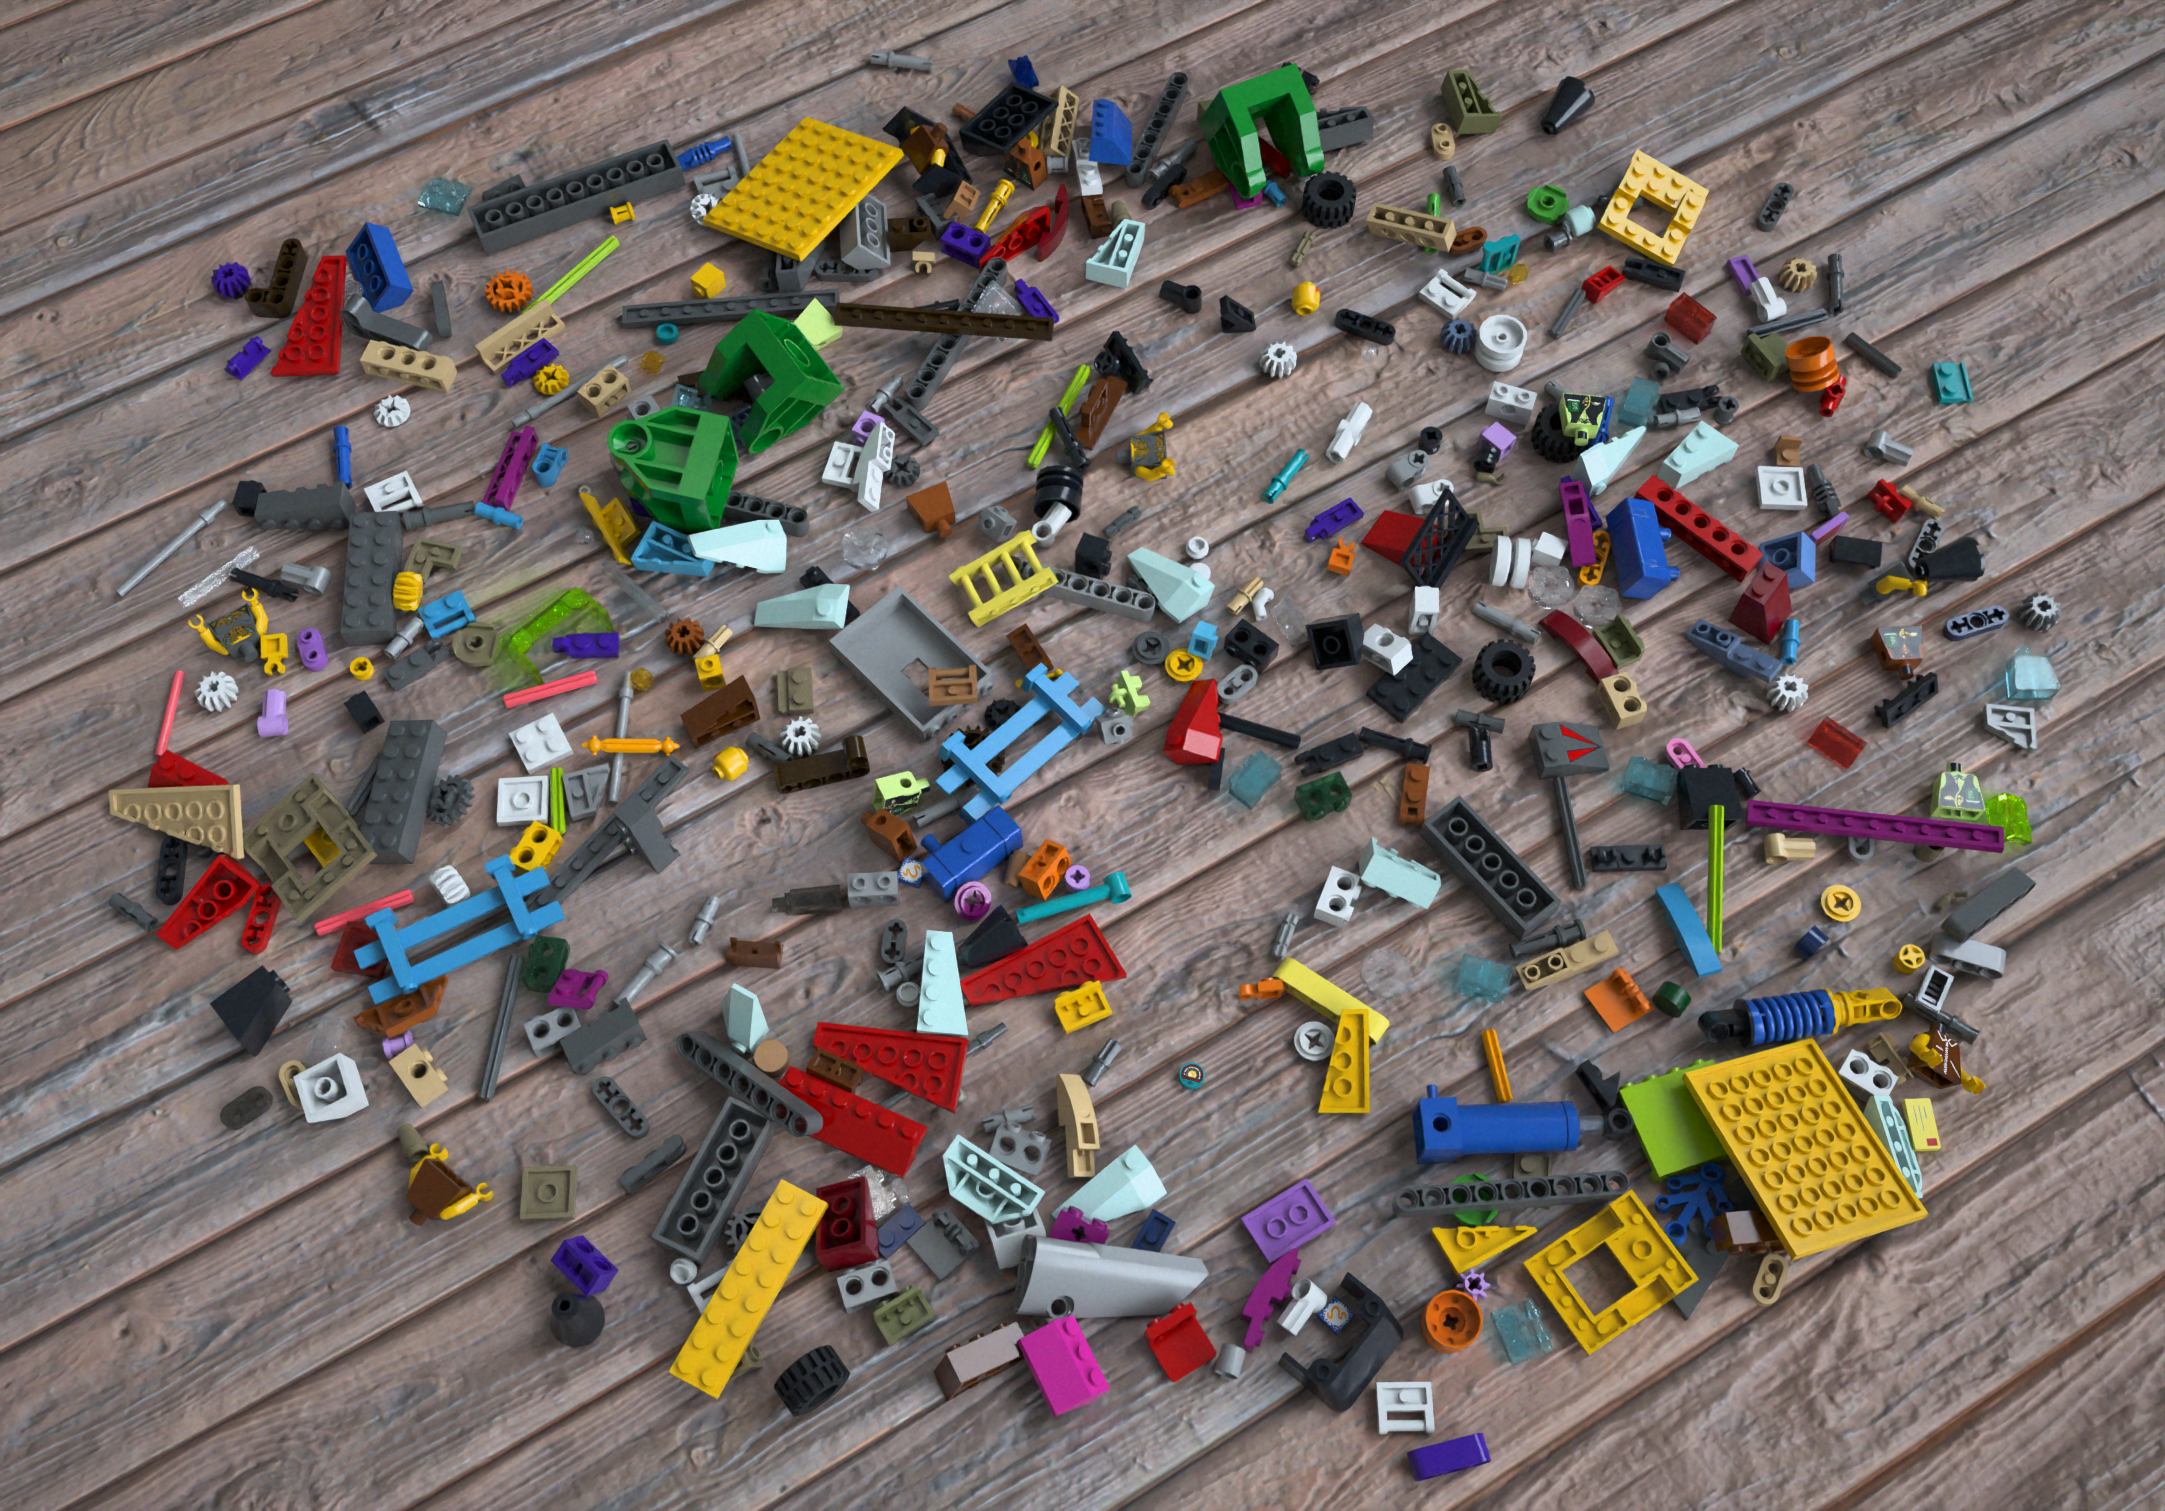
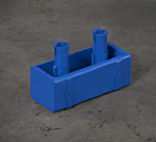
(1639, 549)
(970, 852)

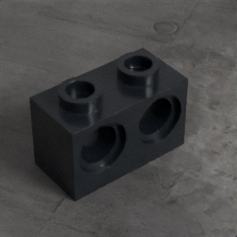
(1254, 643)

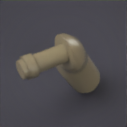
(1486, 476)
(1945, 900)

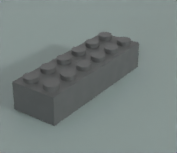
(370, 575)
(402, 790)
(1489, 868)
(715, 1181)

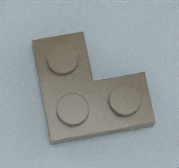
(1483, 537)
(430, 553)

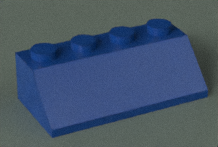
(1110, 134)
(379, 268)

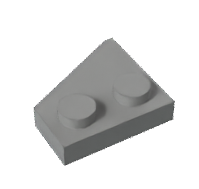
(2012, 724)
(585, 790)

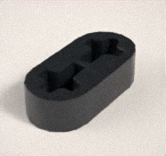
(1216, 772)

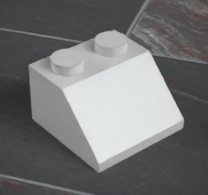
(331, 1089)
(1008, 1237)

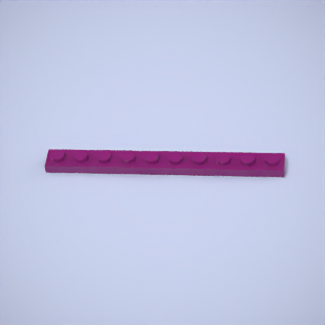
(1875, 826)

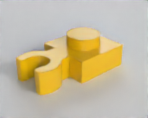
(274, 648)

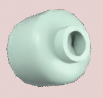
(1579, 220)

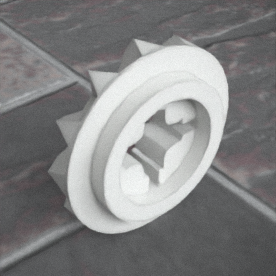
(698, 203)
(393, 418)
(1312, 1030)

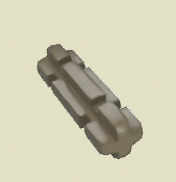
(1302, 248)

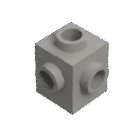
(996, 523)
(1114, 726)

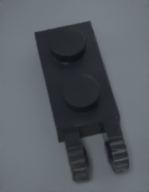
(1653, 273)
(1690, 399)
(1330, 754)

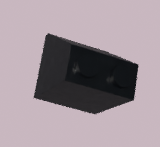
(1706, 787)
(254, 1008)

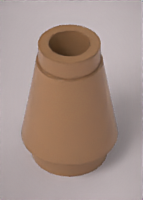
(1015, 864)

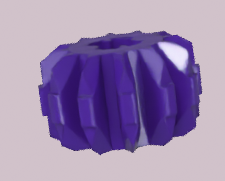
(230, 280)

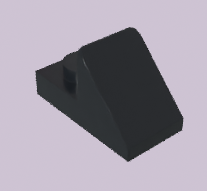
(1235, 317)
(1601, 1090)

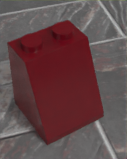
(1764, 604)

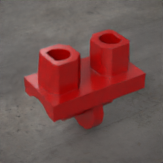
(1889, 501)

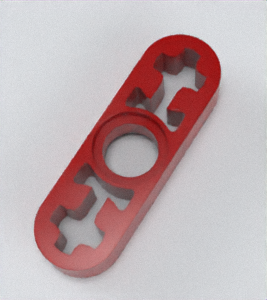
(265, 929)

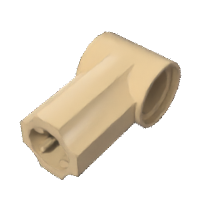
(1781, 849)

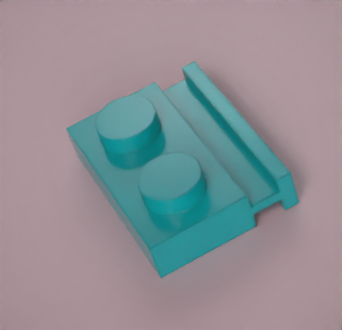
(1951, 382)

